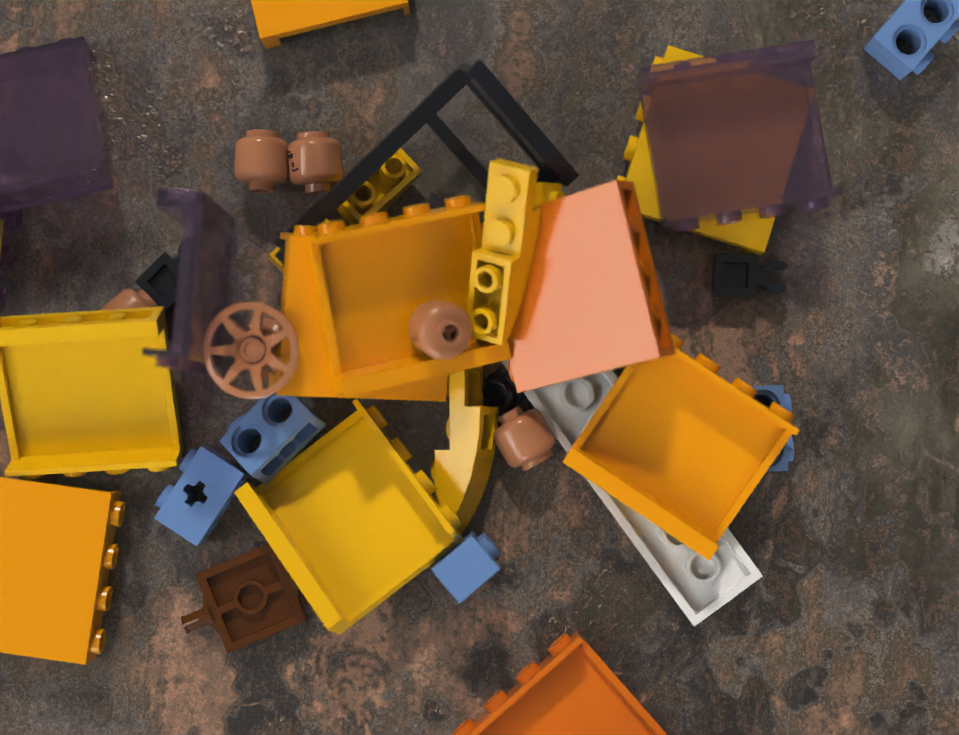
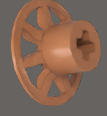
(251, 349)

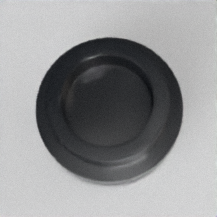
(501, 391)

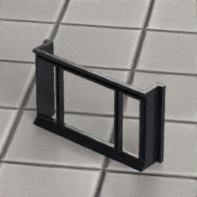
(499, 102)

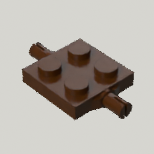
(247, 599)

